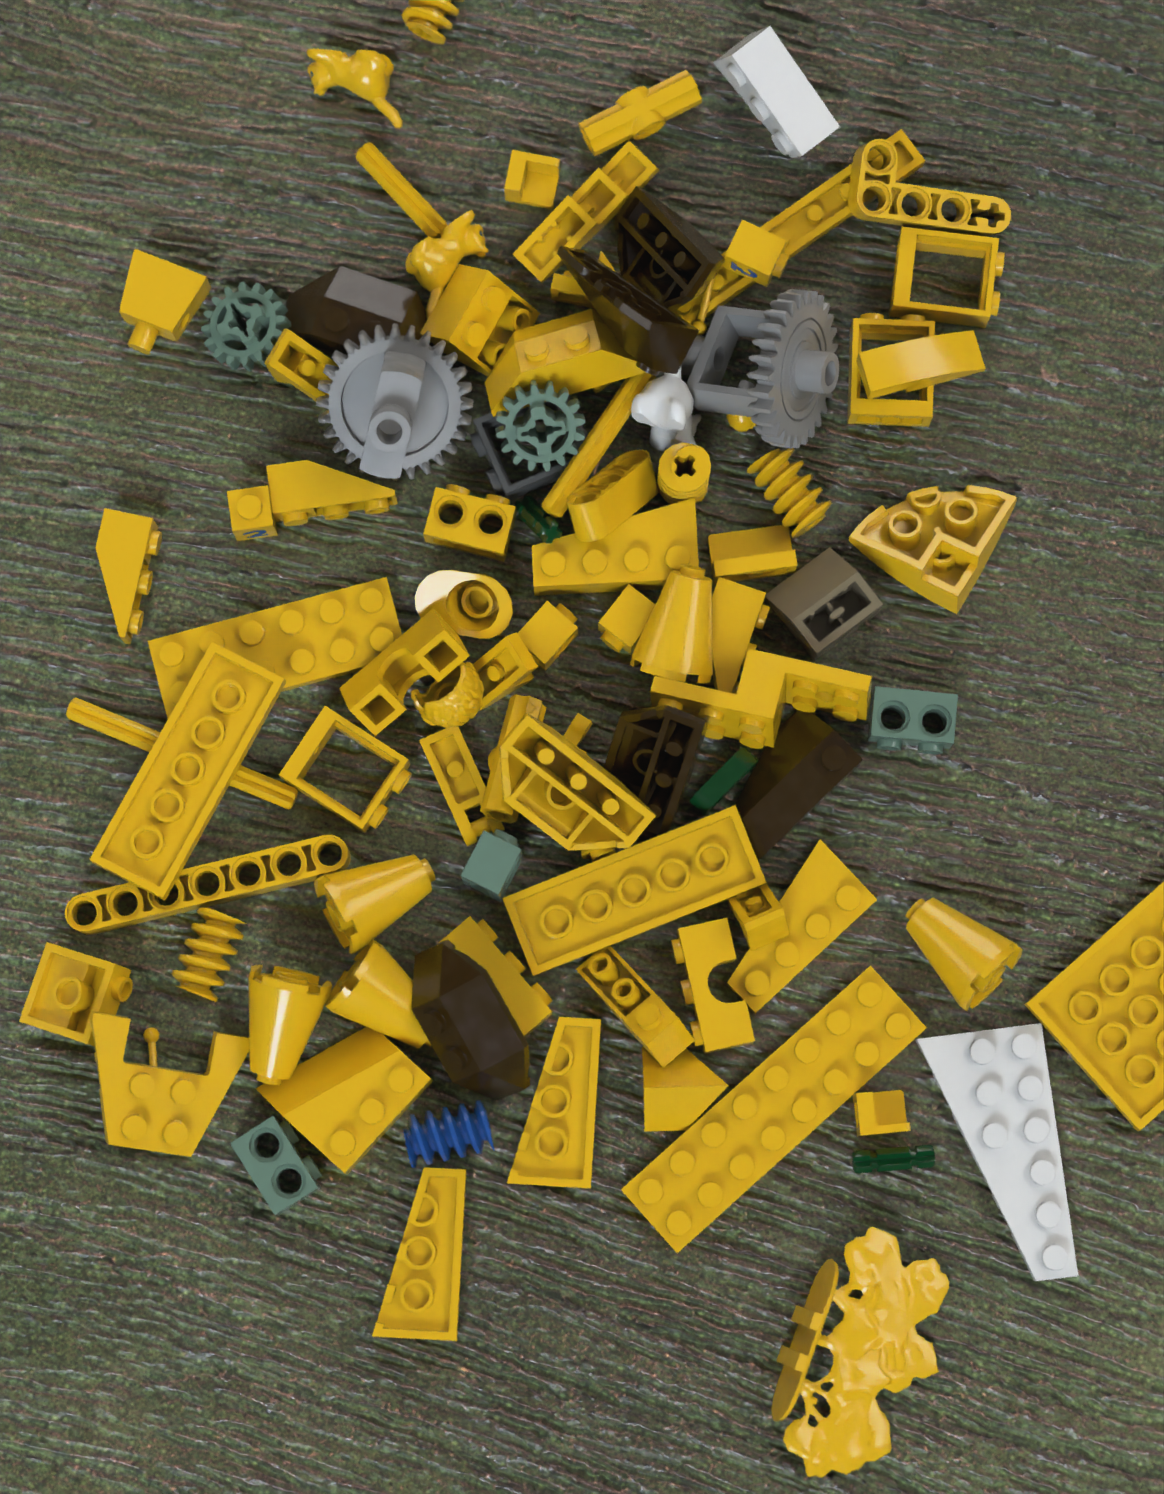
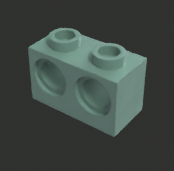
(912, 707)
(493, 864)
(267, 1171)

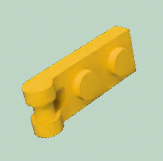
(458, 780)

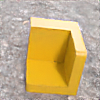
(532, 179)
(880, 1113)

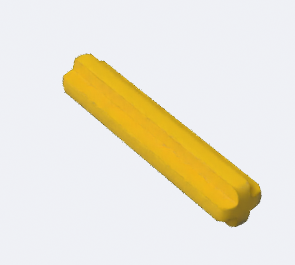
(400, 190)

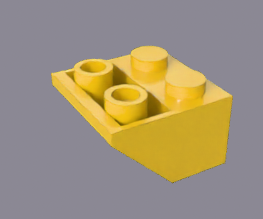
(477, 317)

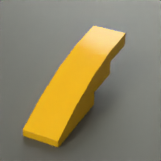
(586, 211)

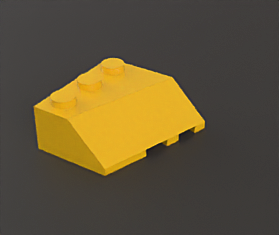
(349, 1095)

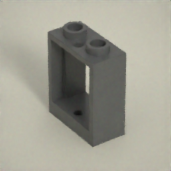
(497, 475)

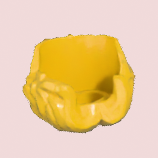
(452, 699)

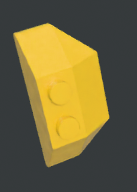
(569, 351)
(567, 790)

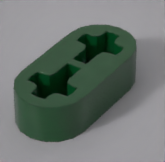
(723, 781)

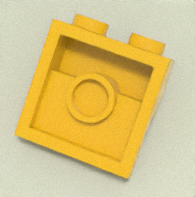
(71, 987)

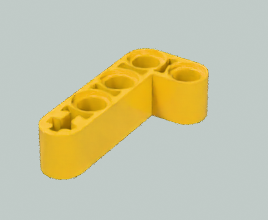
(928, 199)

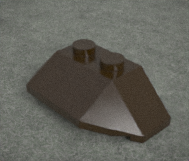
(663, 251)
(349, 302)
(655, 759)
(468, 1023)

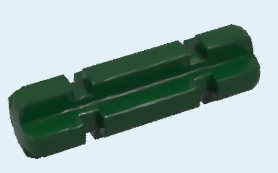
(538, 520)
(893, 1159)

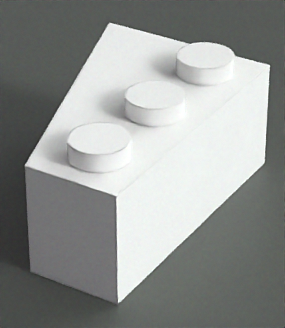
(777, 92)

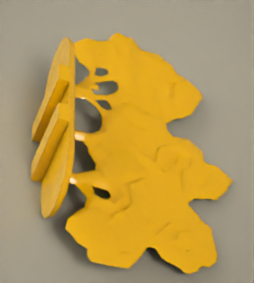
(870, 1352)

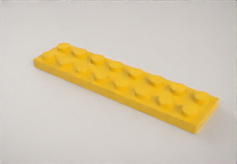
(773, 1109)

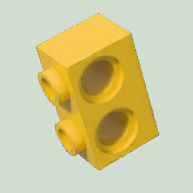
(466, 533)

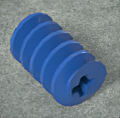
(447, 1133)

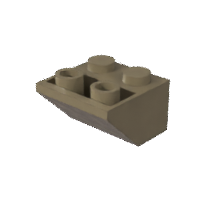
(824, 603)

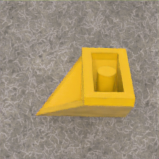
(677, 1092)

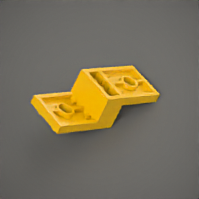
(763, 690)

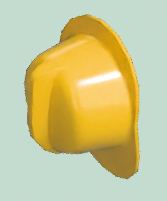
(467, 601)

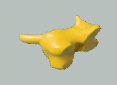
(363, 74)
(436, 259)

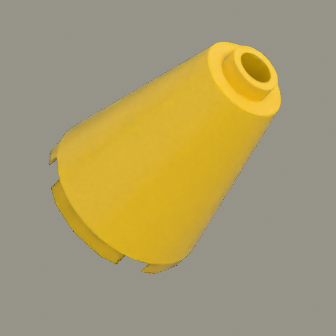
(679, 629)
(372, 897)
(961, 950)
(378, 996)
(281, 1019)

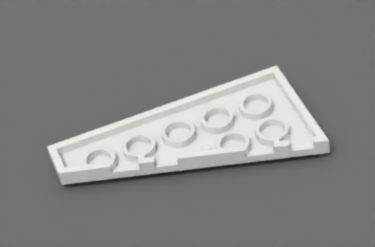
(1007, 1117)

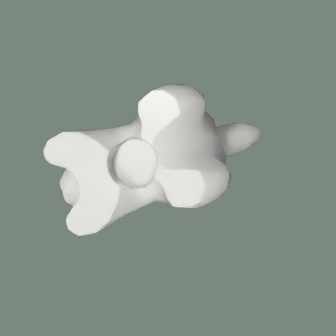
(667, 408)

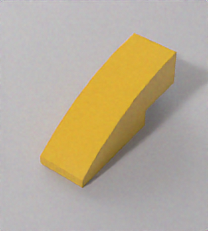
(919, 363)

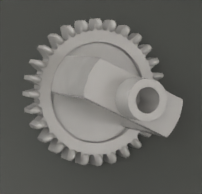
(793, 369)
(394, 402)

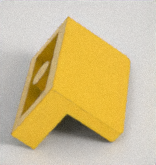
(752, 553)

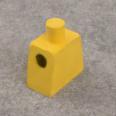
(160, 299)

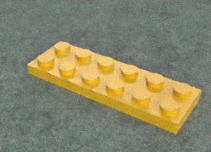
(295, 640)
(188, 771)
(634, 890)

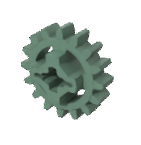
(228, 326)
(555, 423)

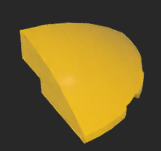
(936, 540)

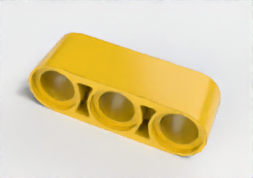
(612, 495)

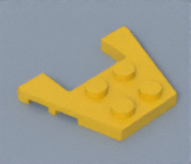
(158, 1105)

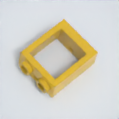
(953, 244)
(887, 411)
(311, 747)

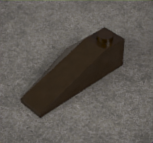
(637, 320)
(793, 779)

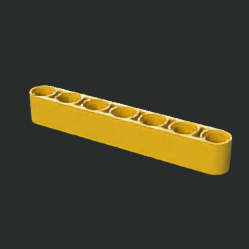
(229, 888)

